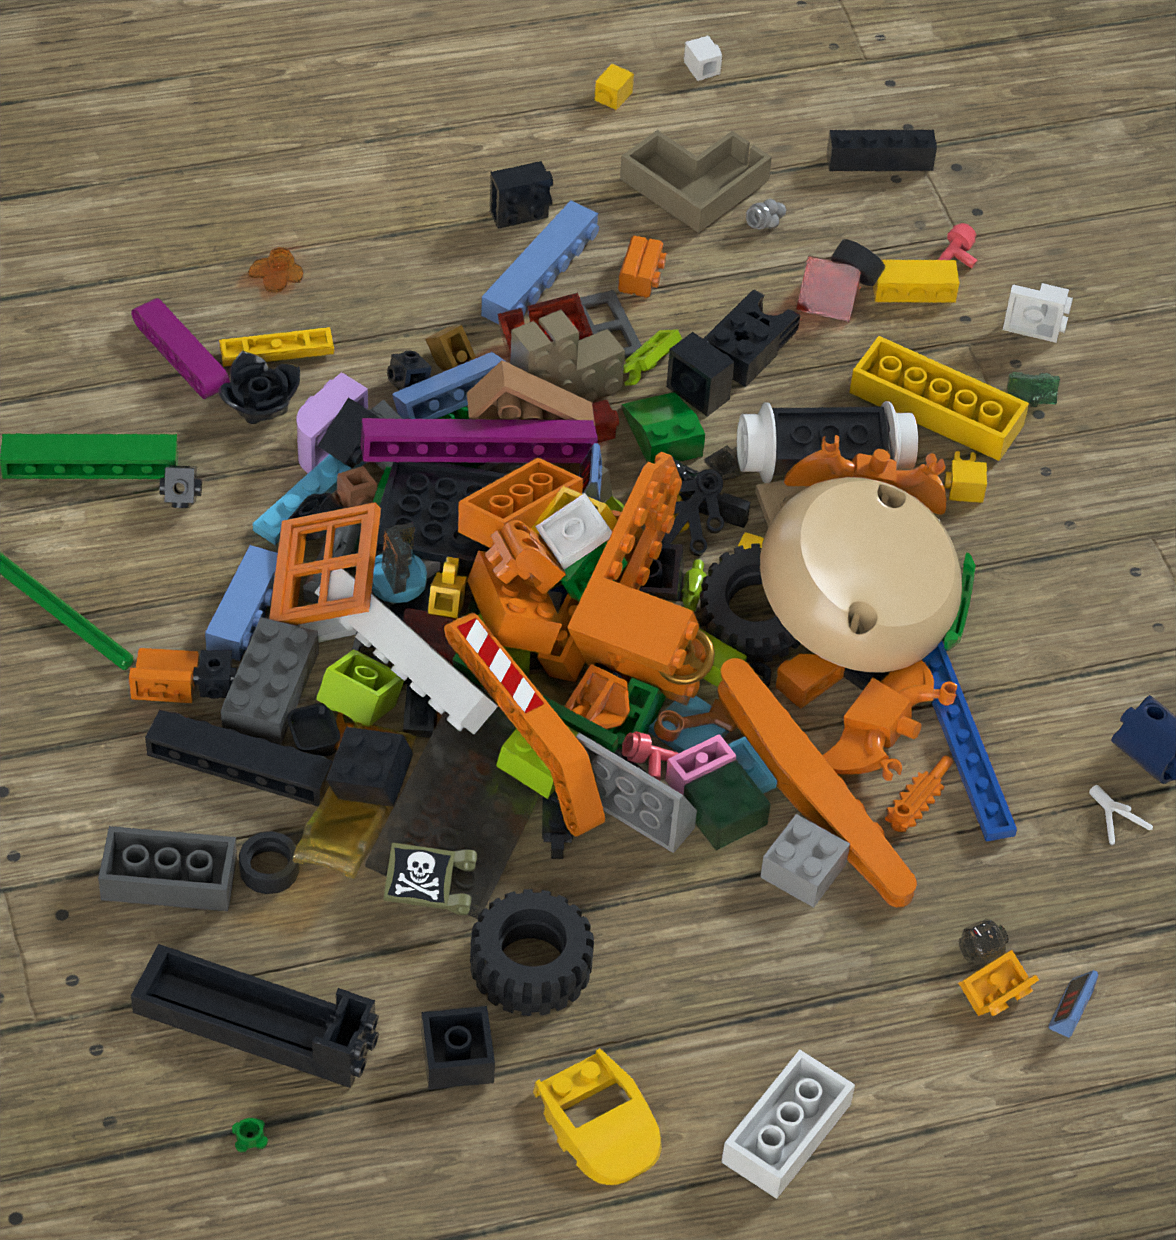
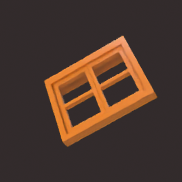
(291, 567)

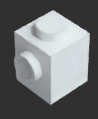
(703, 58)

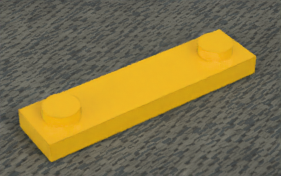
(279, 345)

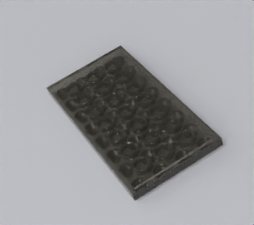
(461, 803)

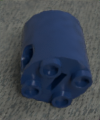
(1149, 738)

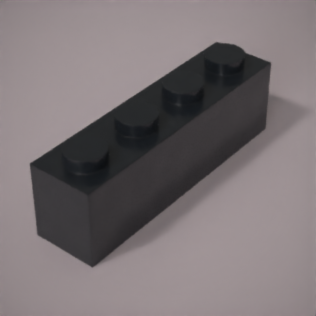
(881, 150)

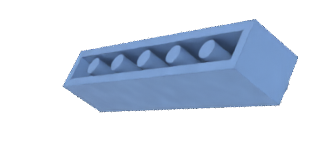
(541, 261)

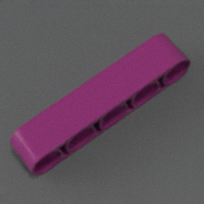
(180, 347)

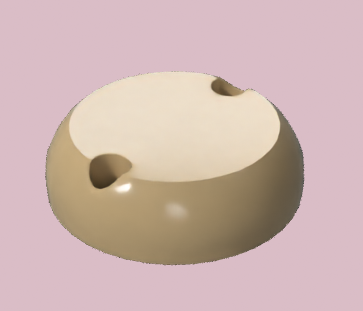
(861, 574)

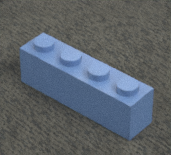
(443, 391)
(243, 603)

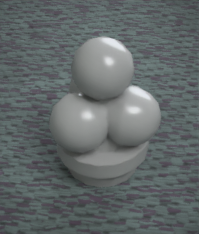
(765, 214)

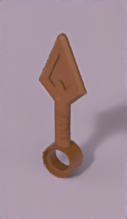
(717, 715)

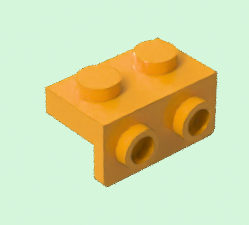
(996, 984)

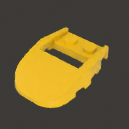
(615, 1143)

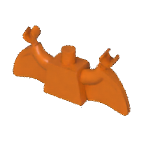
(829, 464)
(881, 717)

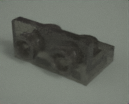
(398, 555)

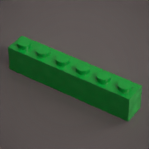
(87, 456)

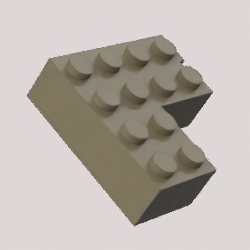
(695, 186)
(583, 367)

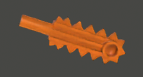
(917, 797)

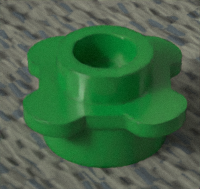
(249, 1126)

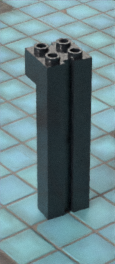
(258, 1015)

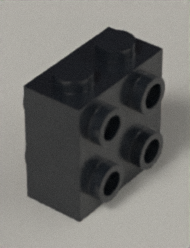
(520, 194)

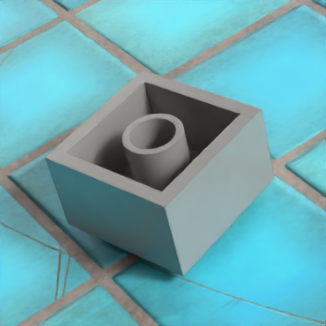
(804, 860)

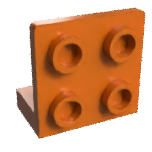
(163, 675)

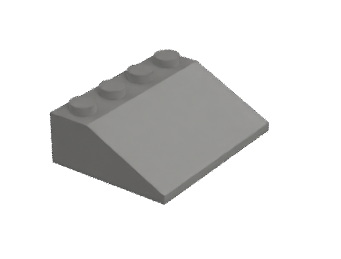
(640, 798)

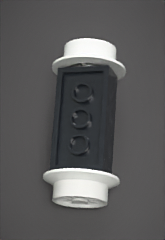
(784, 436)

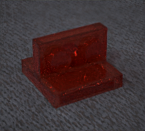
(829, 288)

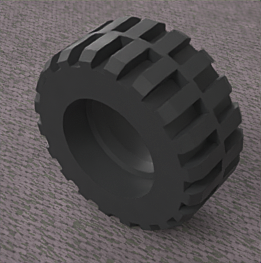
(722, 583)
(531, 987)

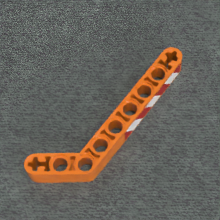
(533, 719)

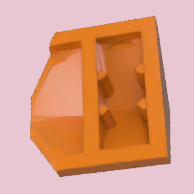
(601, 698)

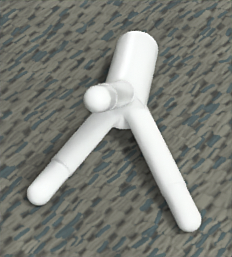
(1111, 806)

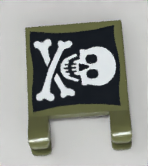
(424, 877)

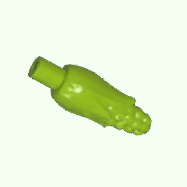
(692, 585)

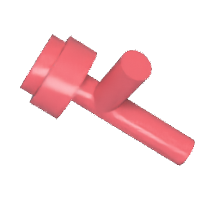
(961, 240)
(638, 748)

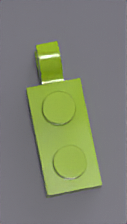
(649, 353)

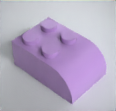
(319, 413)

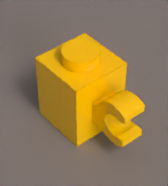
(966, 479)
(447, 591)

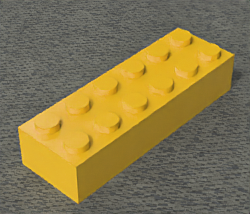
(939, 397)

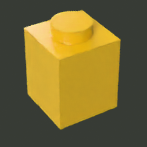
(614, 86)

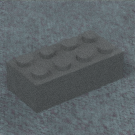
(270, 680)
(168, 868)

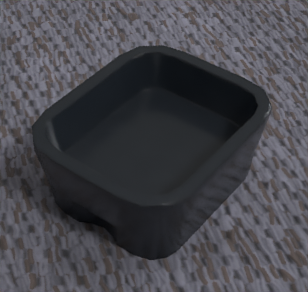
(313, 505)
(314, 729)

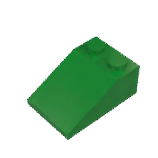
(665, 426)

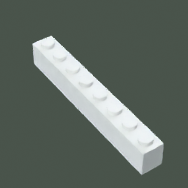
(413, 658)

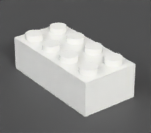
(787, 1123)

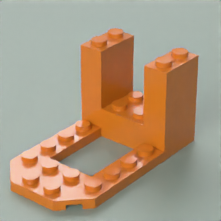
(628, 627)

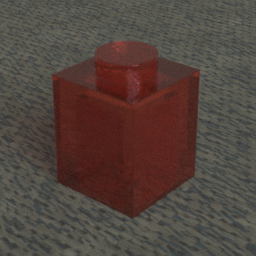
(605, 421)

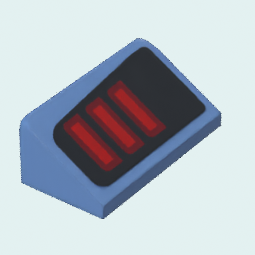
(592, 472)
(1073, 1003)

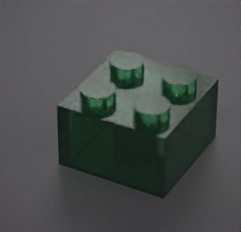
(727, 804)

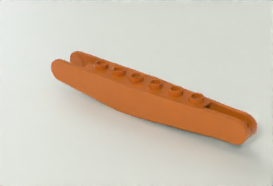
(811, 781)

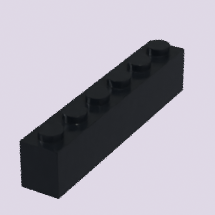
(238, 757)

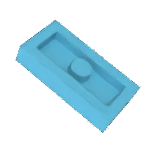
(753, 764)

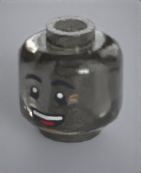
(983, 942)

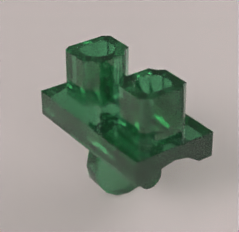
(1034, 388)

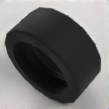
(860, 258)
(273, 882)

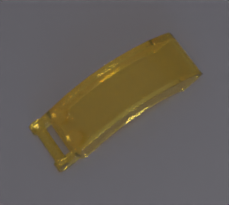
(344, 830)

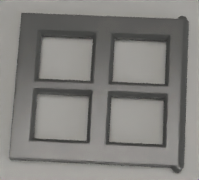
(621, 320)

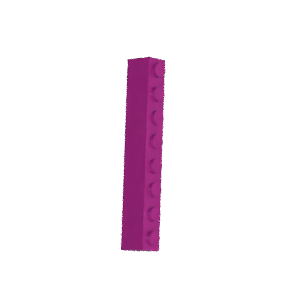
(476, 440)

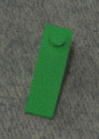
(644, 706)

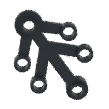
(689, 512)

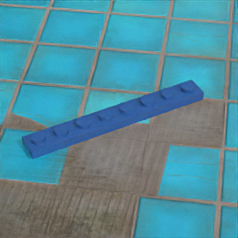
(970, 753)

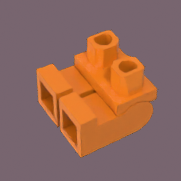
(524, 554)

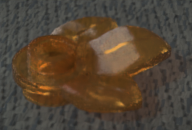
(276, 270)

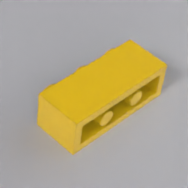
(918, 281)

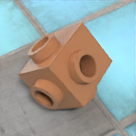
(355, 487)

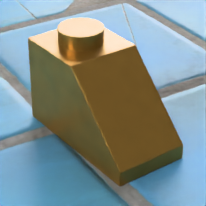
(450, 347)

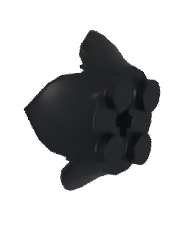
(257, 389)

